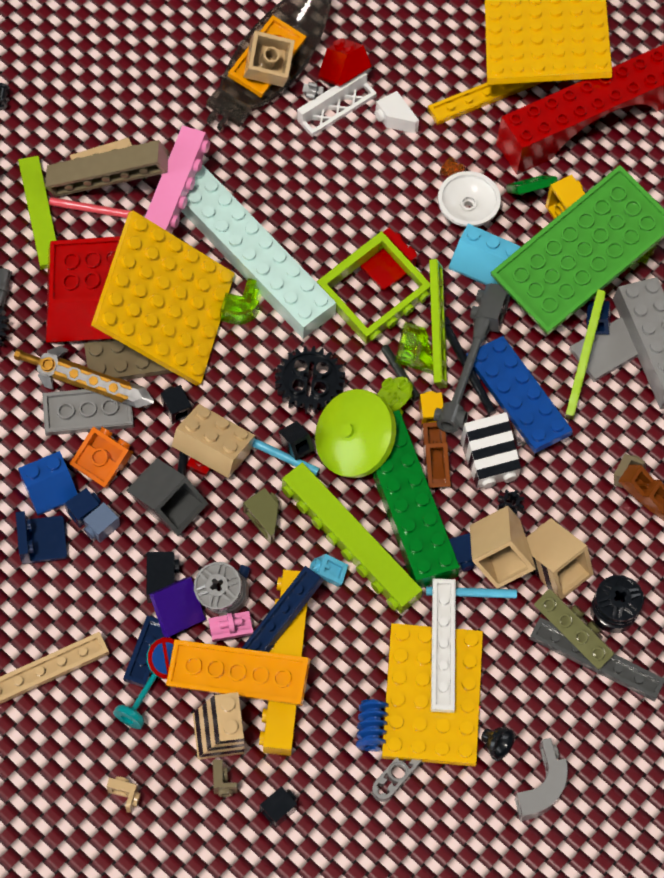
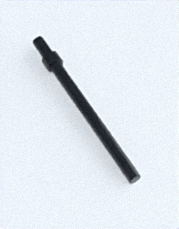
(473, 377)

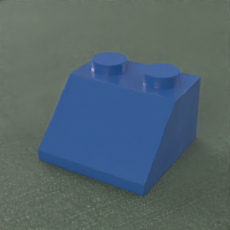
(47, 483)

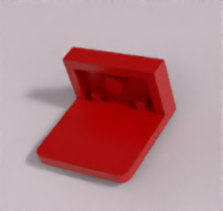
(383, 267)

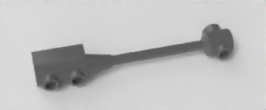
(487, 317)

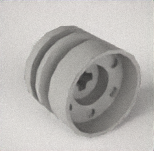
(233, 592)

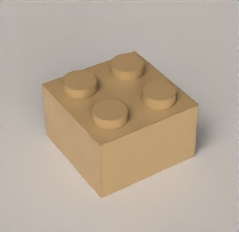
(269, 58)

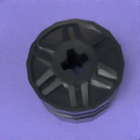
(616, 615)

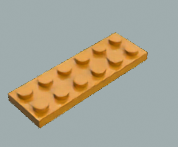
(239, 670)

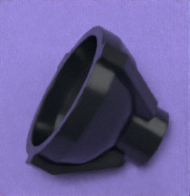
(498, 741)

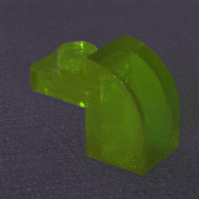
(243, 308)

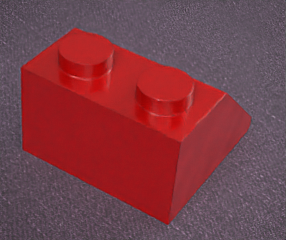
(343, 62)

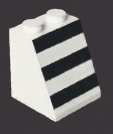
(490, 450)

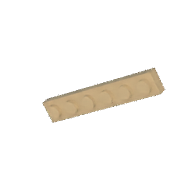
(52, 666)

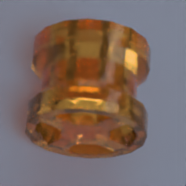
(451, 167)

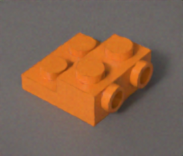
(101, 456)

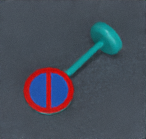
(158, 661)

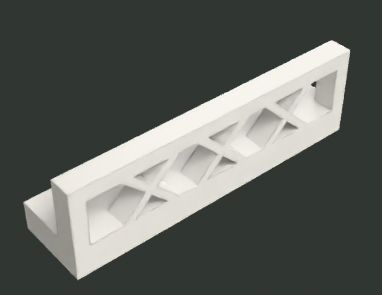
(329, 101)

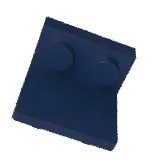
(40, 538)

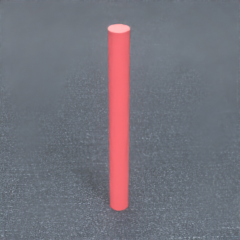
(88, 207)

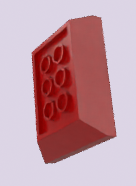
(75, 286)

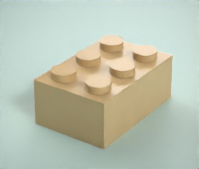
(213, 440)

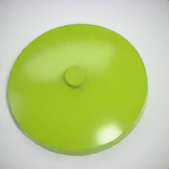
(355, 433)

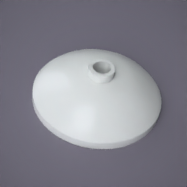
(472, 190)

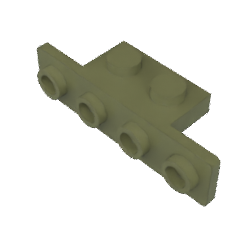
(575, 628)

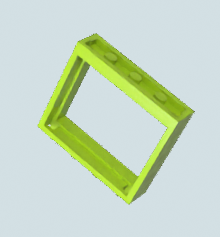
(354, 261)

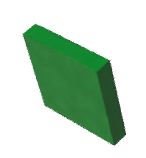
(531, 184)

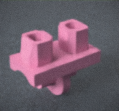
(230, 626)

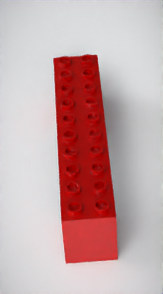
(541, 128)

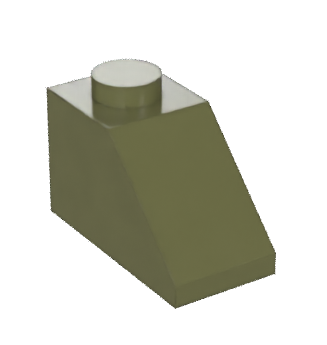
(263, 512)

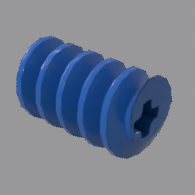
(370, 725)

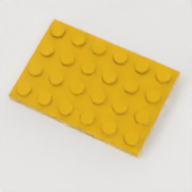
(411, 725)

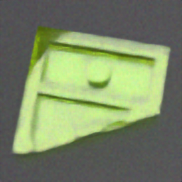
(414, 348)

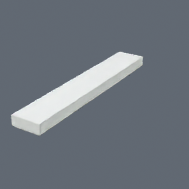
(443, 645)

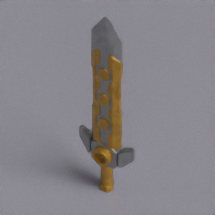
(80, 376)

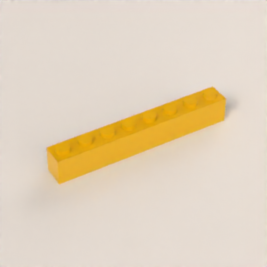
(281, 716)

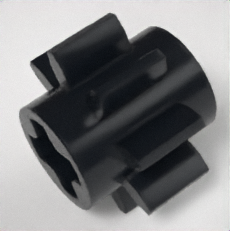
(513, 498)

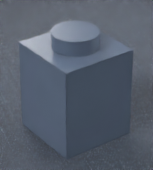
(101, 523)

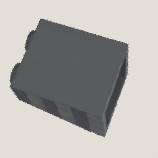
(167, 496)

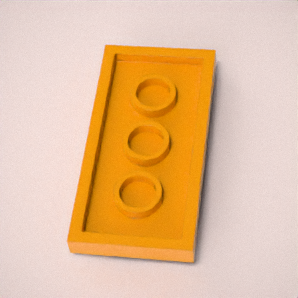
(274, 27)

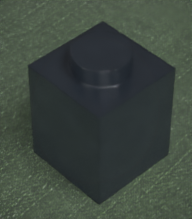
(176, 403)
(296, 440)
(279, 806)

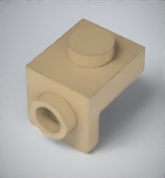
(122, 787)

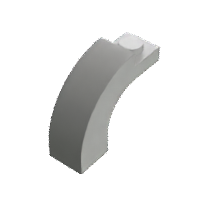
(538, 801)

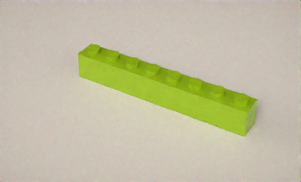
(351, 538)

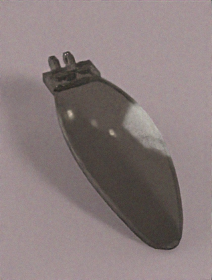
(238, 102)

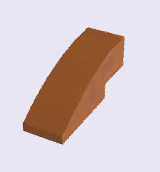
(435, 455)
(644, 489)

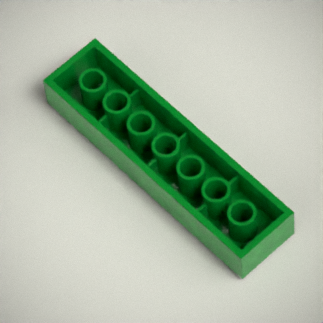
(414, 513)

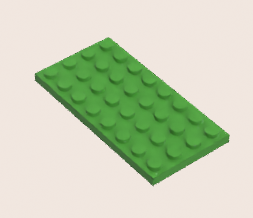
(582, 250)

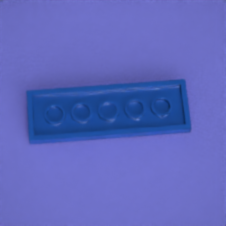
(520, 395)

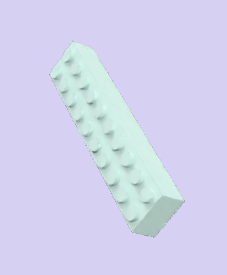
(257, 255)

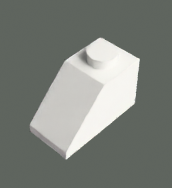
(396, 113)

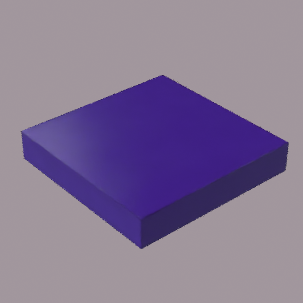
(177, 607)

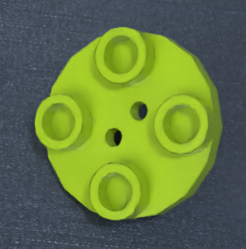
(396, 392)

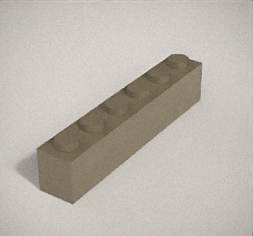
(107, 168)

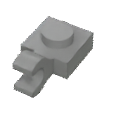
(312, 90)

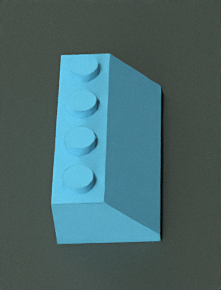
(479, 254)

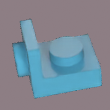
(329, 569)

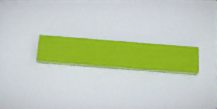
(37, 207)
(438, 324)
(585, 354)

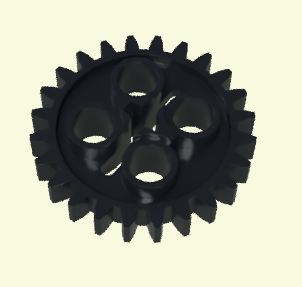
(289, 377)

